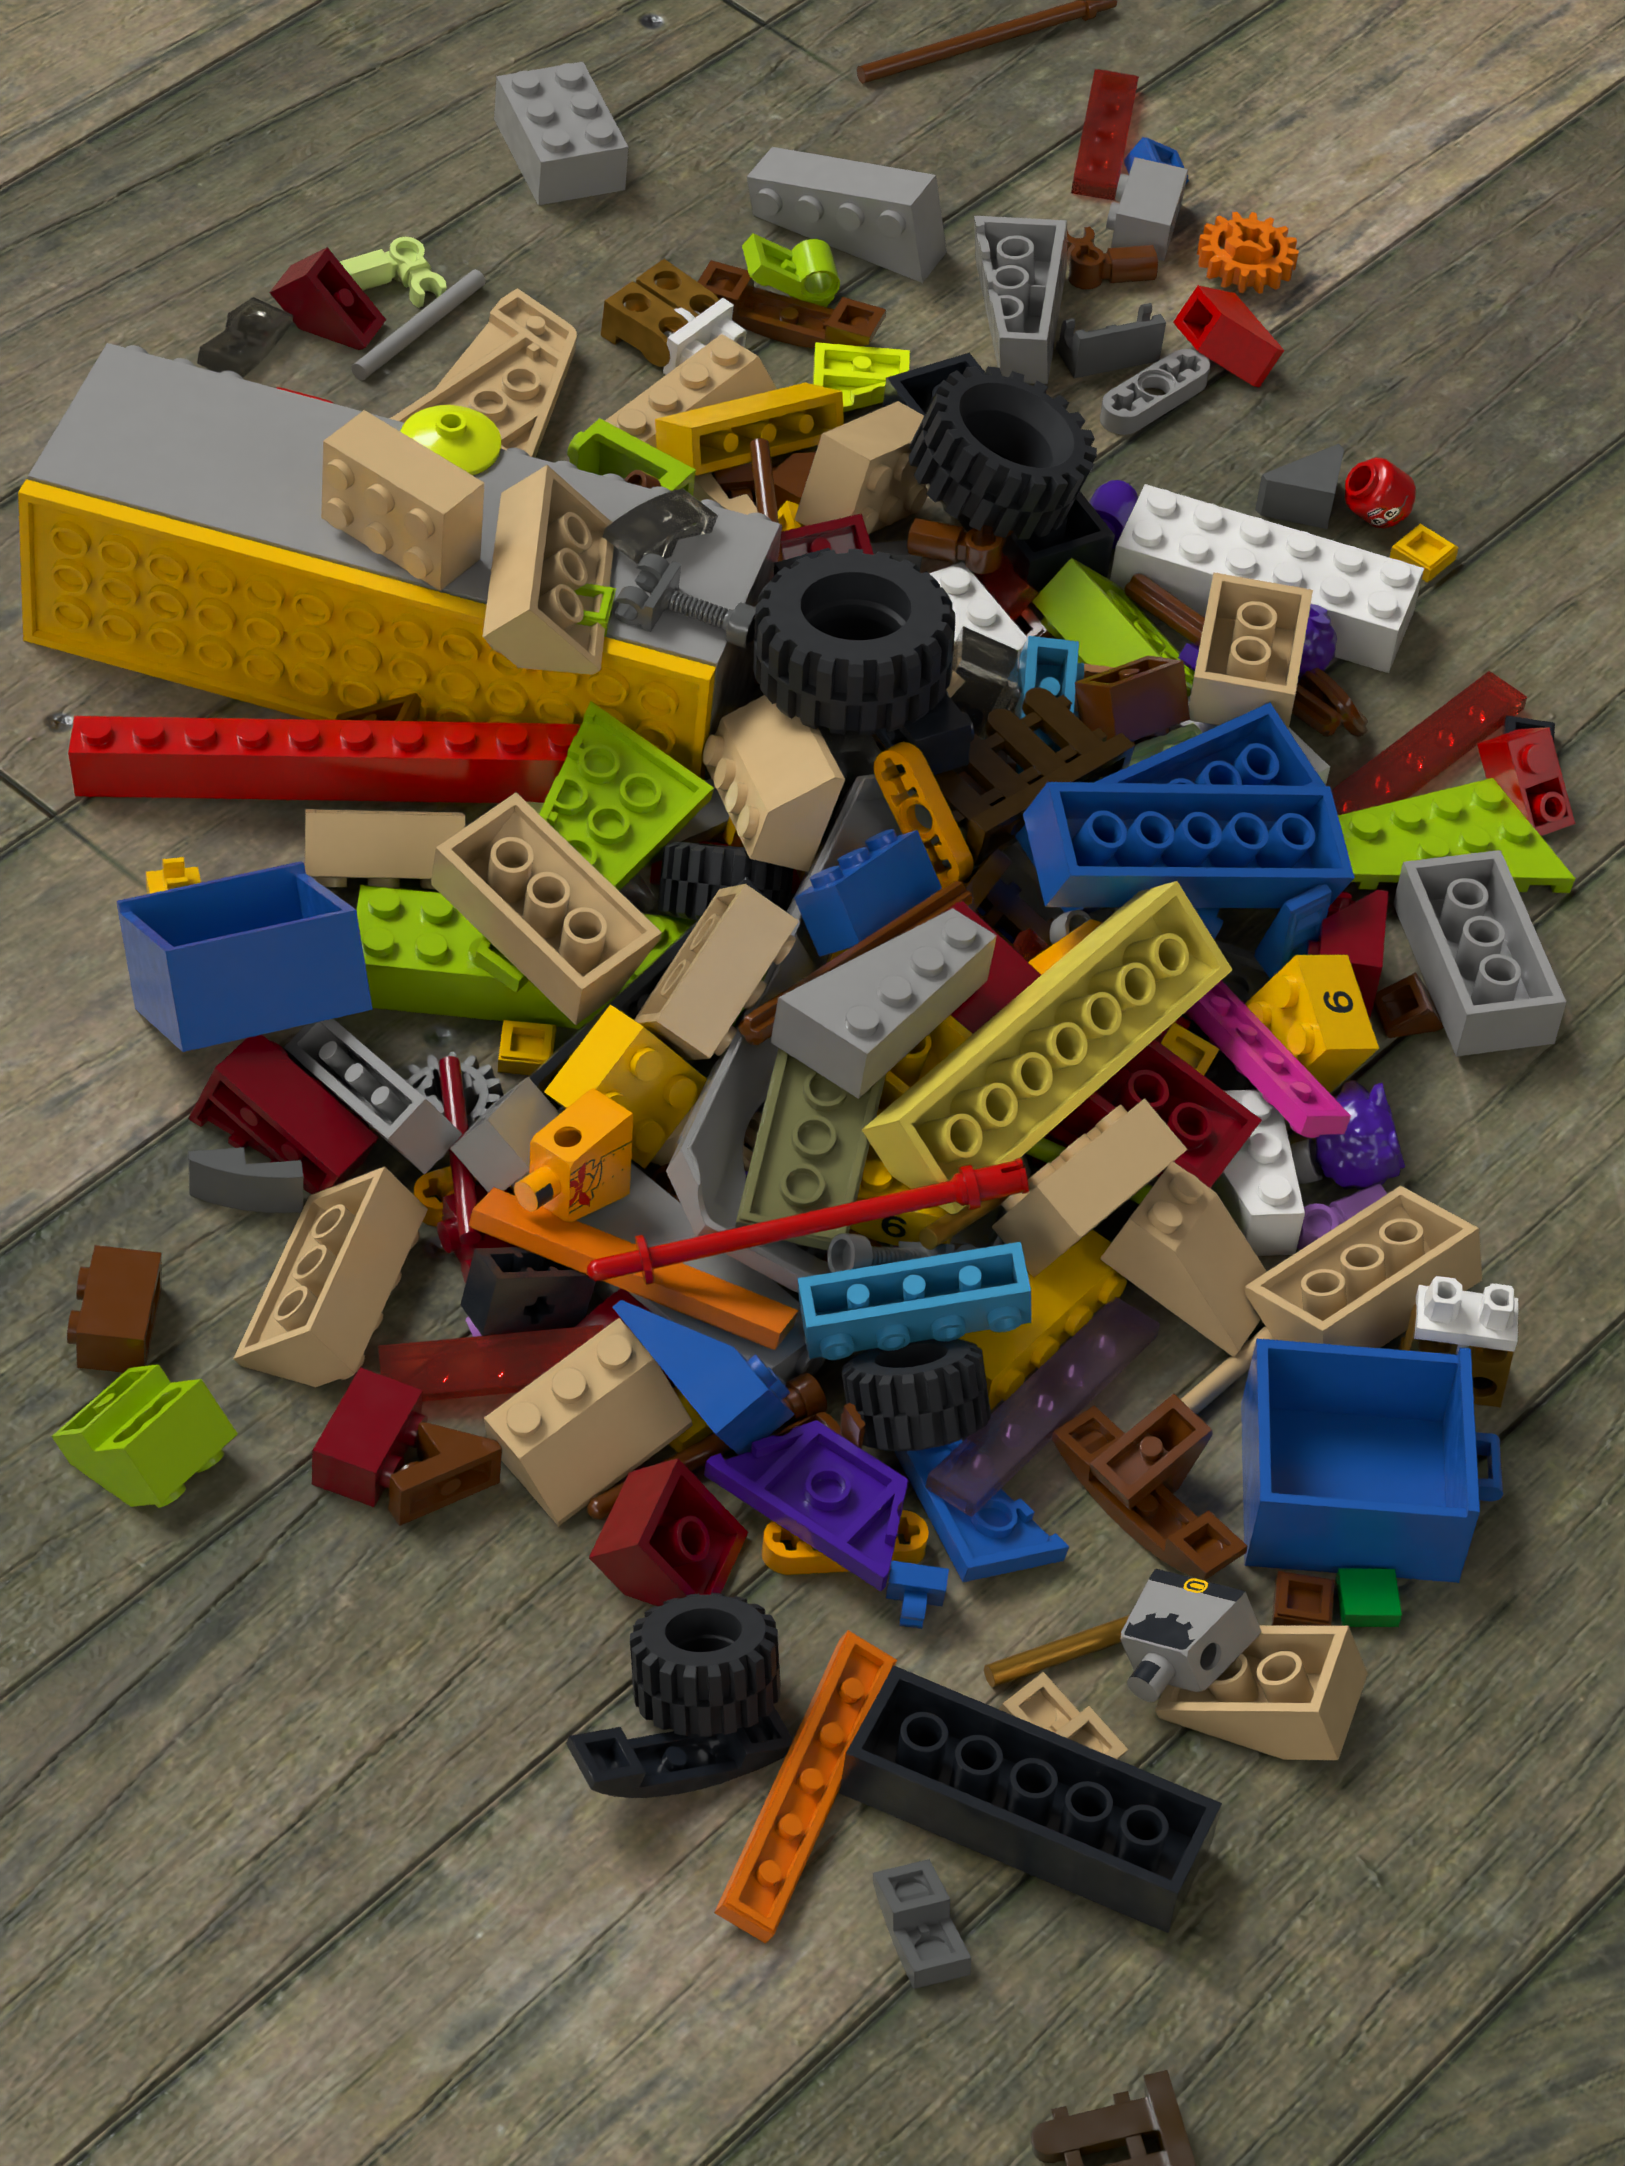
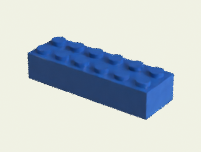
(1239, 752)
(1216, 840)

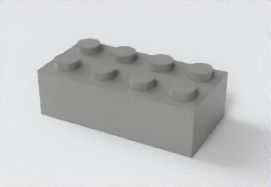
(1479, 953)

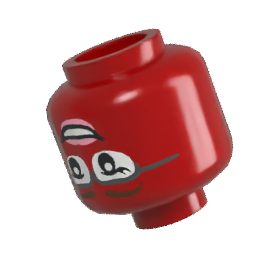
(1379, 492)

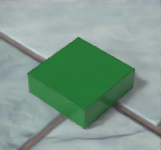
(1368, 1597)

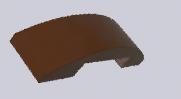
(790, 318)
(1159, 1520)

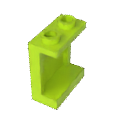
(611, 450)

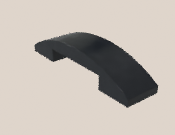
(675, 1762)

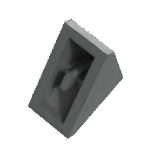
(1302, 489)

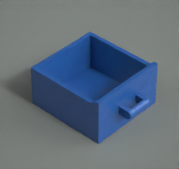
(243, 956)
(1362, 1459)

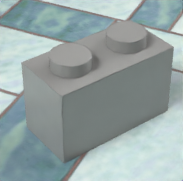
(1147, 206)
(499, 1141)

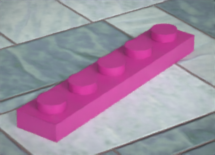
(1268, 1064)

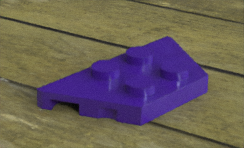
(822, 1494)

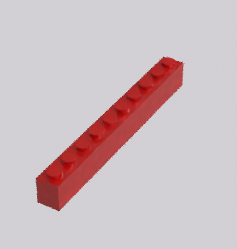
(316, 759)

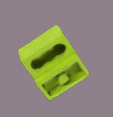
(146, 1436)

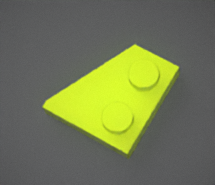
(857, 371)

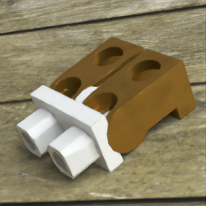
(669, 317)
(1456, 1319)

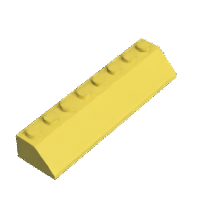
(1052, 1043)

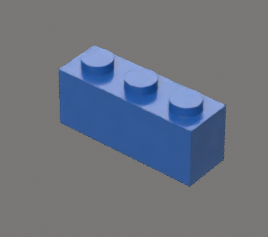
(867, 890)

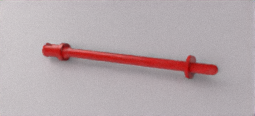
(965, 1188)

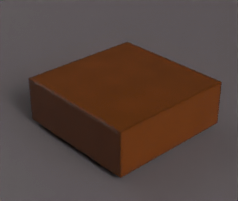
(1302, 1600)

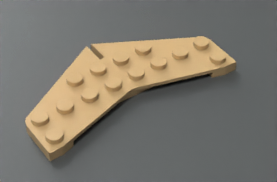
(510, 372)

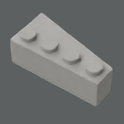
(854, 207)
(1022, 289)
(884, 1002)

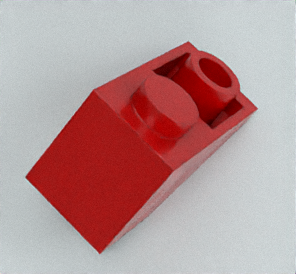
(1228, 334)
(1530, 775)

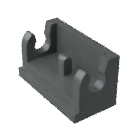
(1112, 346)

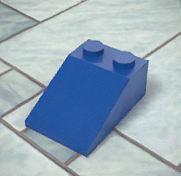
(731, 1394)

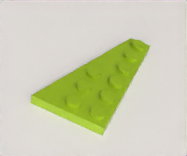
(615, 806)
(1446, 824)

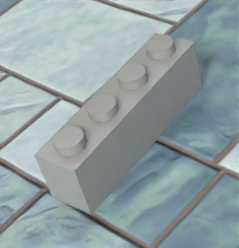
(374, 1092)

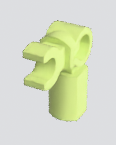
(403, 263)

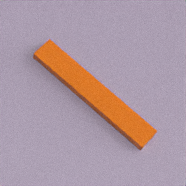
(674, 1286)
(803, 1789)

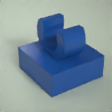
(916, 1587)

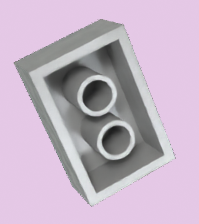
(560, 133)

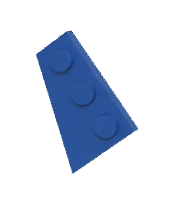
(995, 1538)

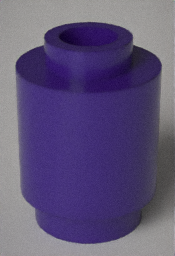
(1114, 504)

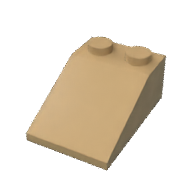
(1190, 1258)
(1281, 1695)

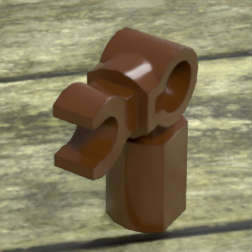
(1122, 264)
(950, 543)

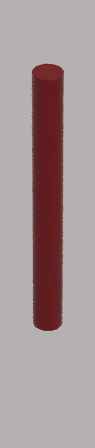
(462, 1178)

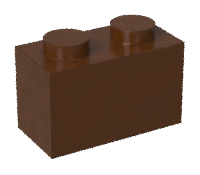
(1135, 698)
(117, 1308)

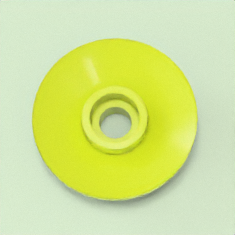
(457, 435)

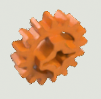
(1247, 252)

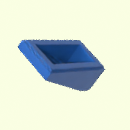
(1292, 928)

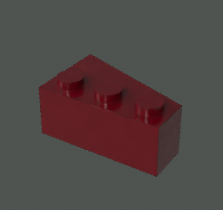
(283, 1114)

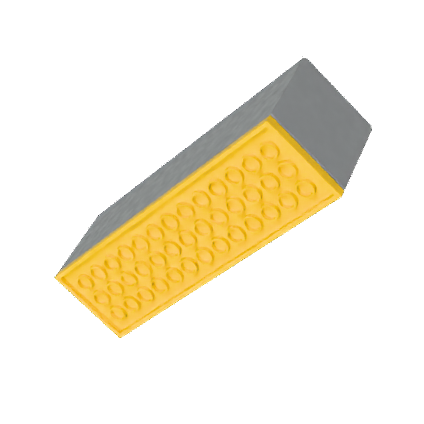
(192, 547)

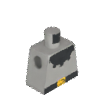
(1185, 1633)

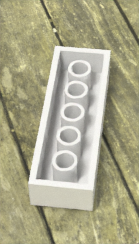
(1186, 540)

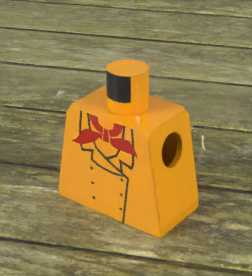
(580, 1159)

